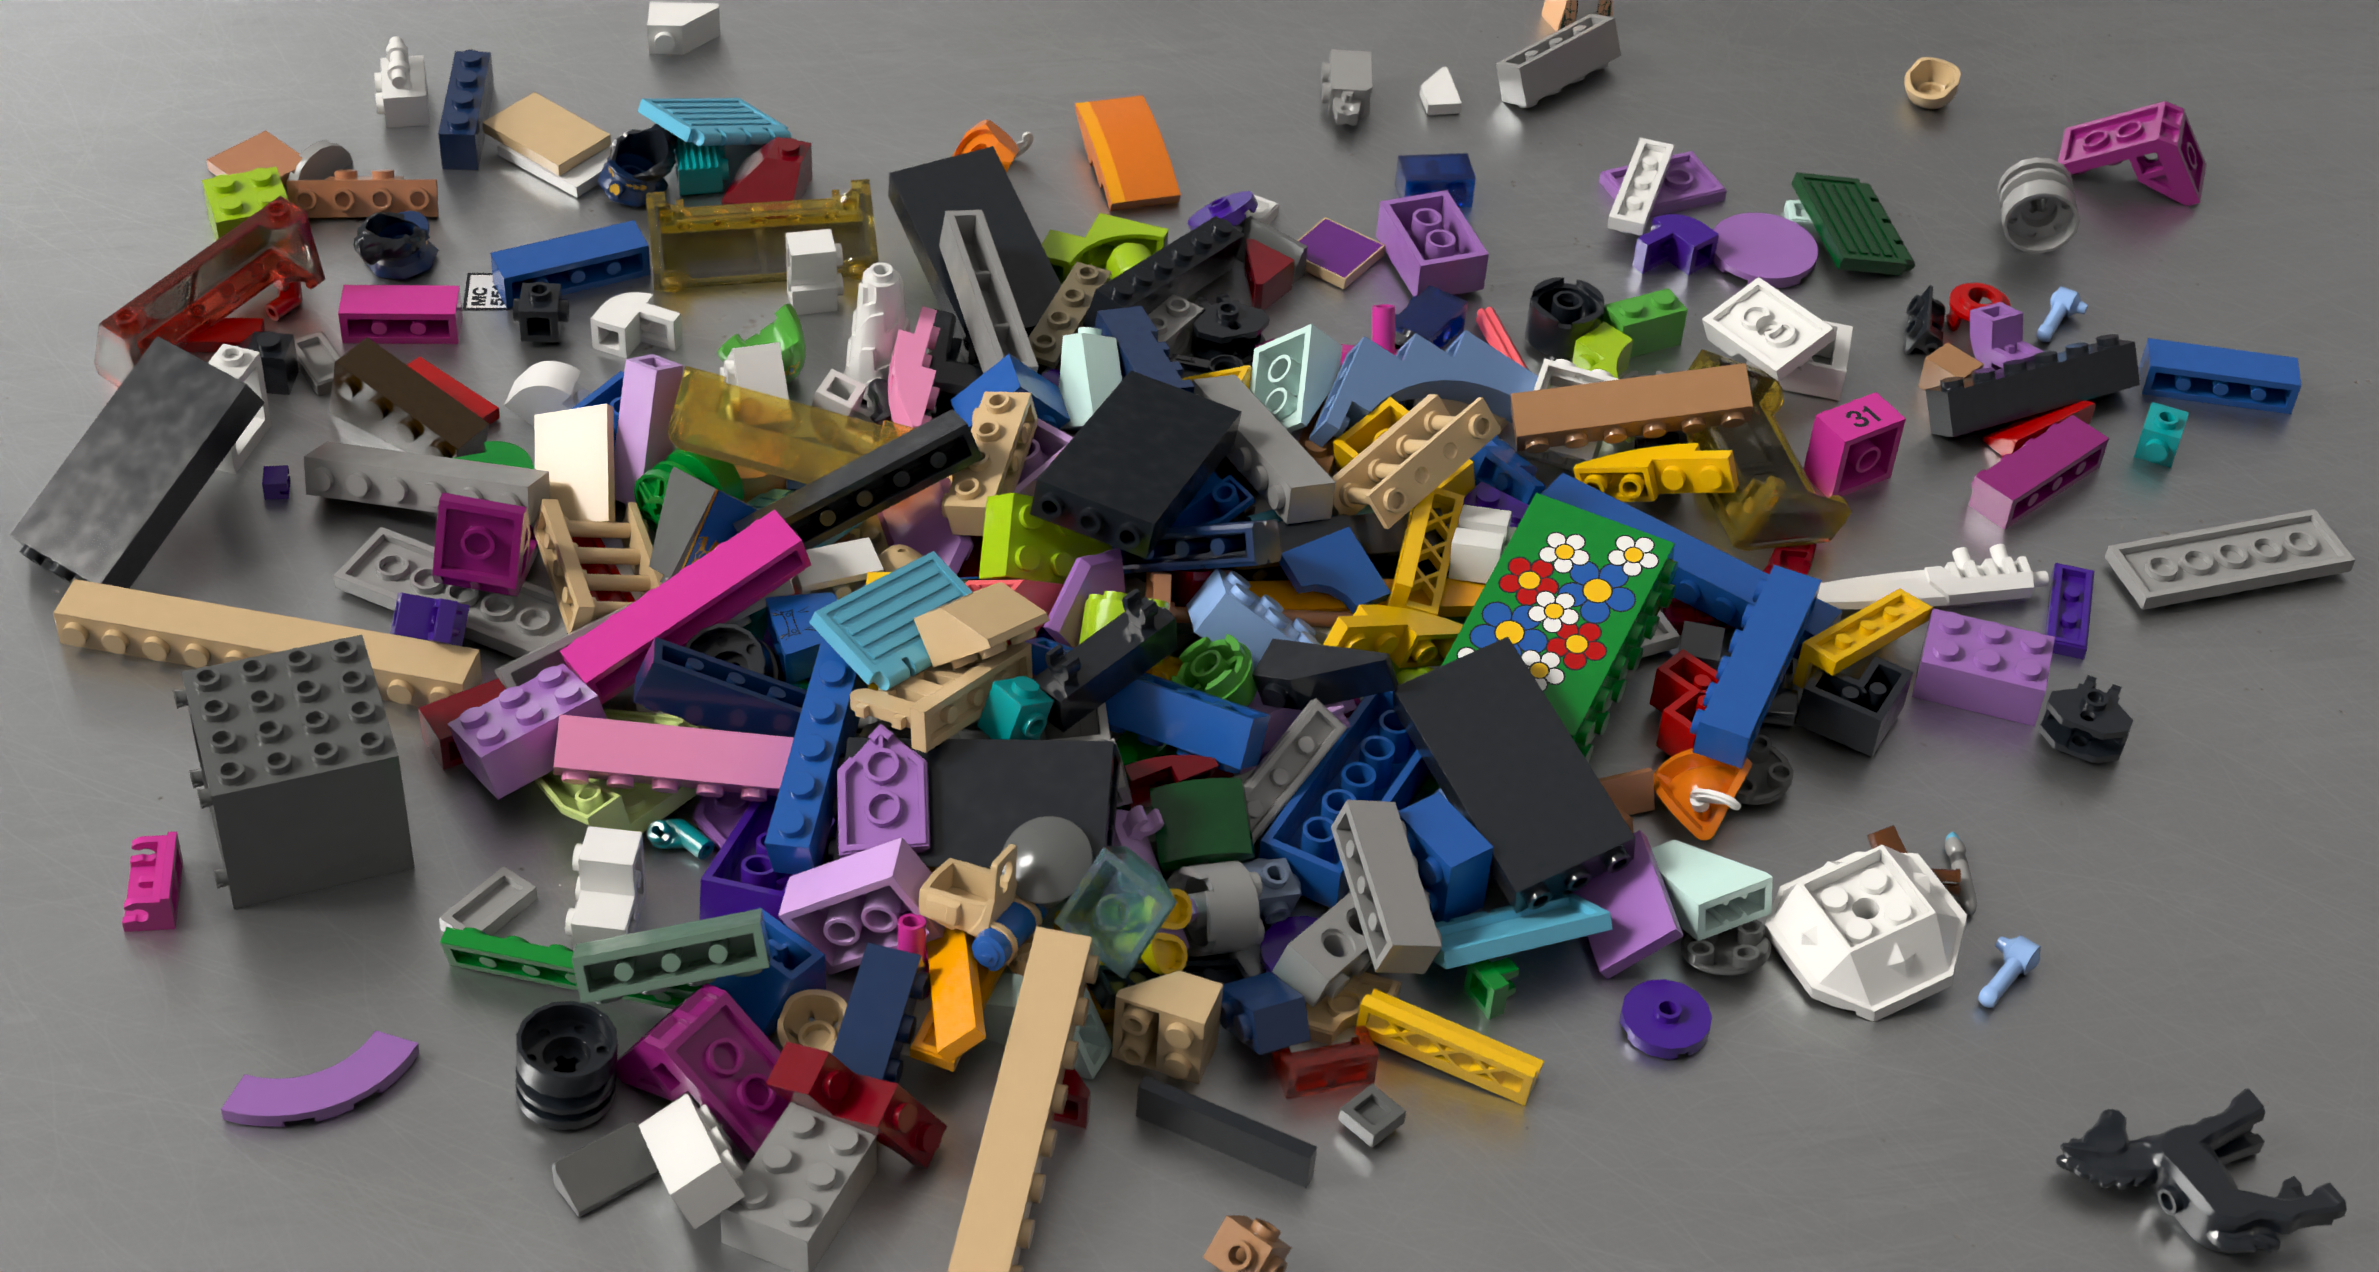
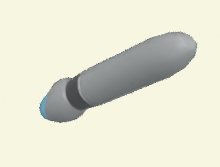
(1956, 851)

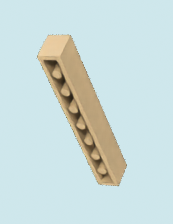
(1024, 1104)

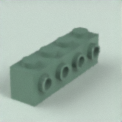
(671, 957)

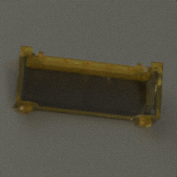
(749, 240)
(1774, 496)

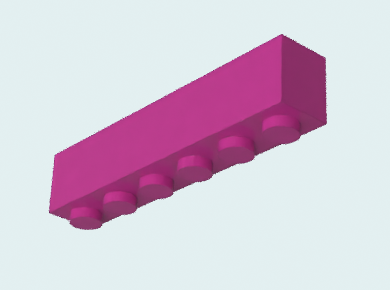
(691, 600)

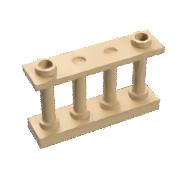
(1412, 459)
(564, 557)

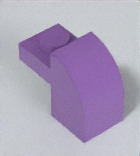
(1998, 336)

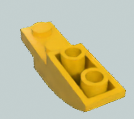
(1657, 470)
(1405, 634)

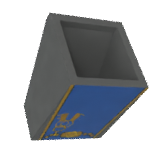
(693, 522)

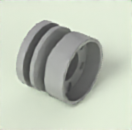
(2038, 205)

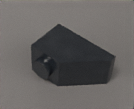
(277, 359)

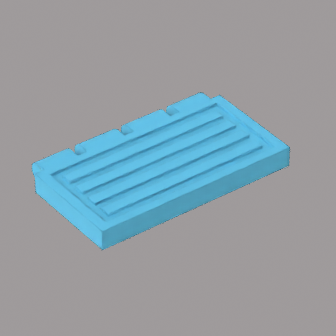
(713, 120)
(877, 625)
(1505, 932)

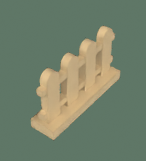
(942, 698)

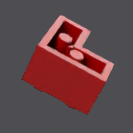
(1678, 693)

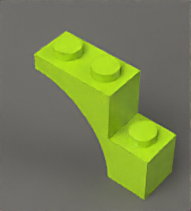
(1096, 248)
(1604, 350)

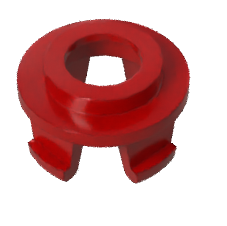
(1968, 297)

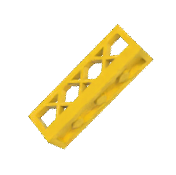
(1411, 552)
(1860, 635)
(1449, 1046)

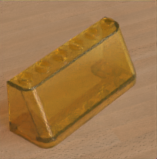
(768, 430)

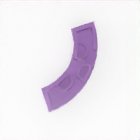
(323, 1093)

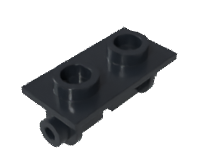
(1925, 323)

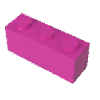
(401, 314)

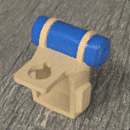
(983, 906)

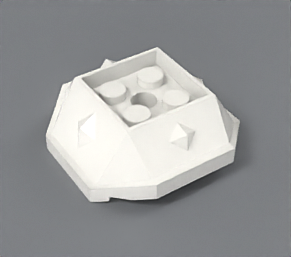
(1869, 932)

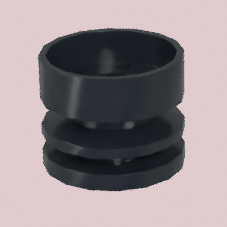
(737, 647)
(566, 1065)

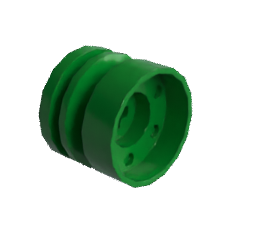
(652, 485)

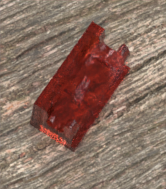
(1327, 1066)

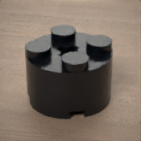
(1561, 315)

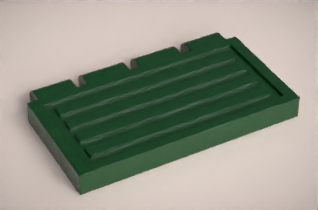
(1852, 224)

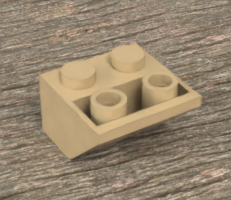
(978, 624)
(1168, 1024)

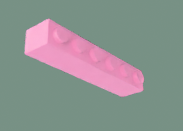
(670, 757)

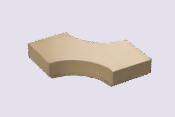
(1335, 1015)

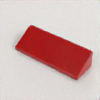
(2018, 433)

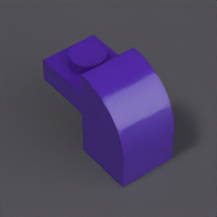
(1676, 240)
(430, 619)

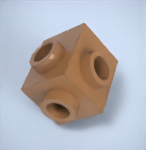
(1247, 1246)

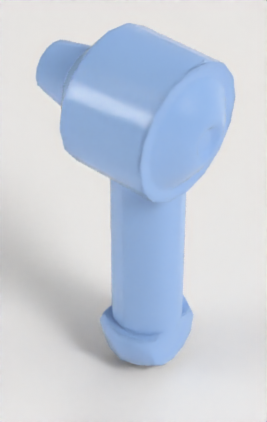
(2063, 303)
(2019, 957)

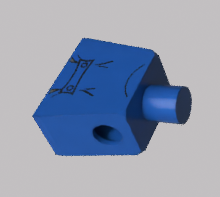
(792, 634)

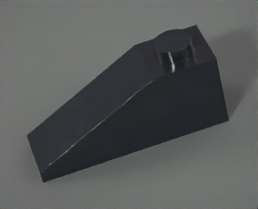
(1300, 672)

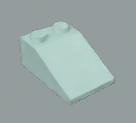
(1295, 374)

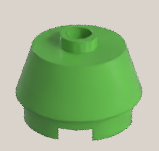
(1219, 669)

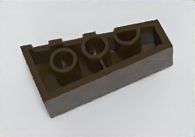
(402, 406)

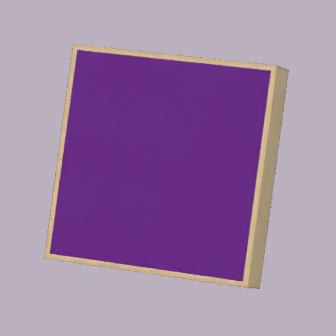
(1339, 252)

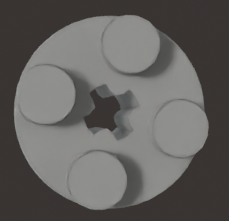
(1226, 907)

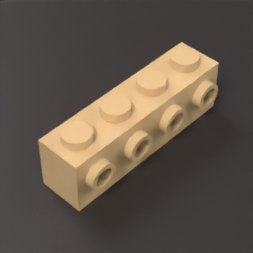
(1003, 434)

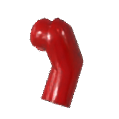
(285, 301)

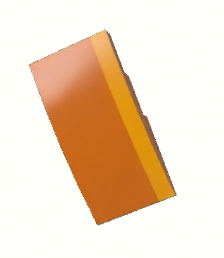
(1127, 152)

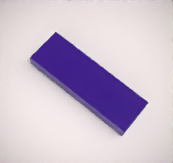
(2070, 609)

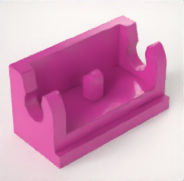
(154, 884)

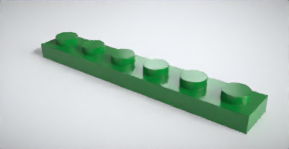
(533, 962)

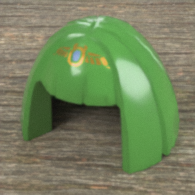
(784, 329)

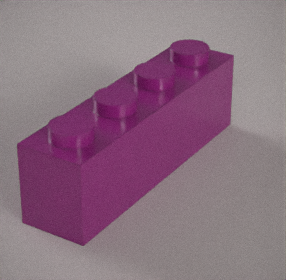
(2037, 471)

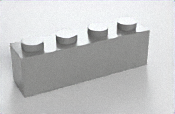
(1558, 60)
(1386, 887)

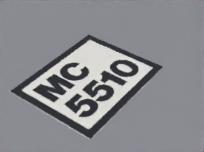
(482, 293)

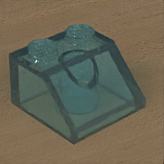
(1119, 906)

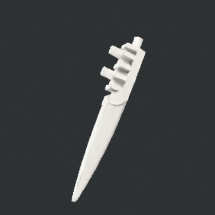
(1954, 586)

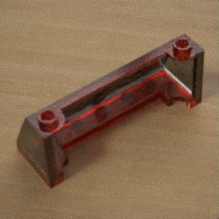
(263, 250)

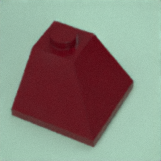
(772, 173)

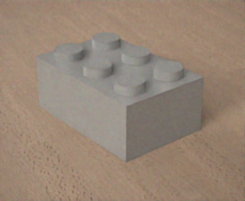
(800, 1189)

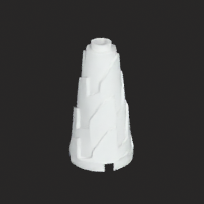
(876, 325)

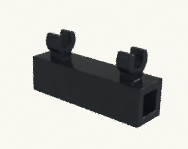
(1107, 660)

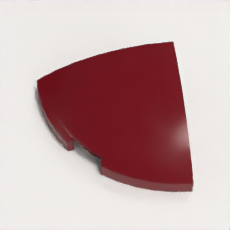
(1162, 771)

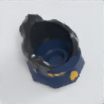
(638, 165)
(395, 244)

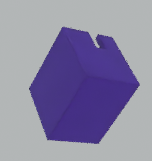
(276, 482)

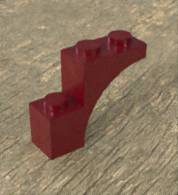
(877, 1106)

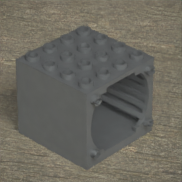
(297, 771)

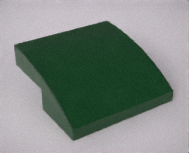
(1202, 822)

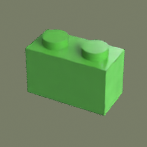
(1651, 320)

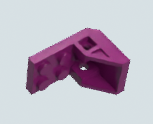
(2132, 135)
(483, 545)
(718, 1058)

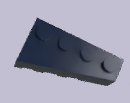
(1140, 347)

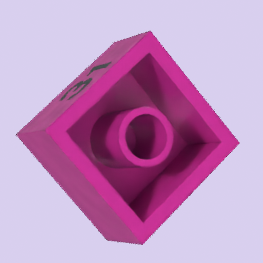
(1853, 445)

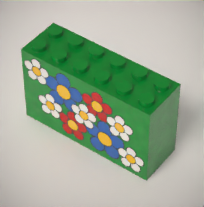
(1576, 606)

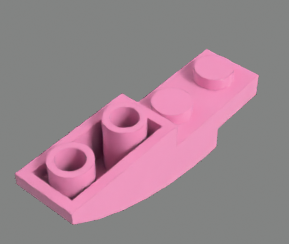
(909, 373)

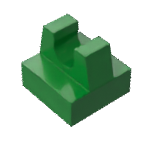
(1491, 985)

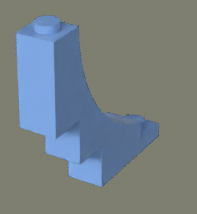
(1419, 369)

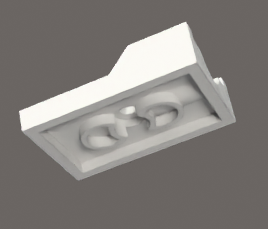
(1767, 329)

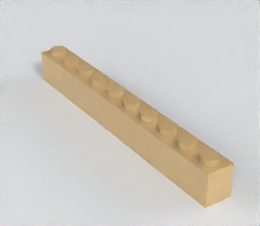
(213, 634)

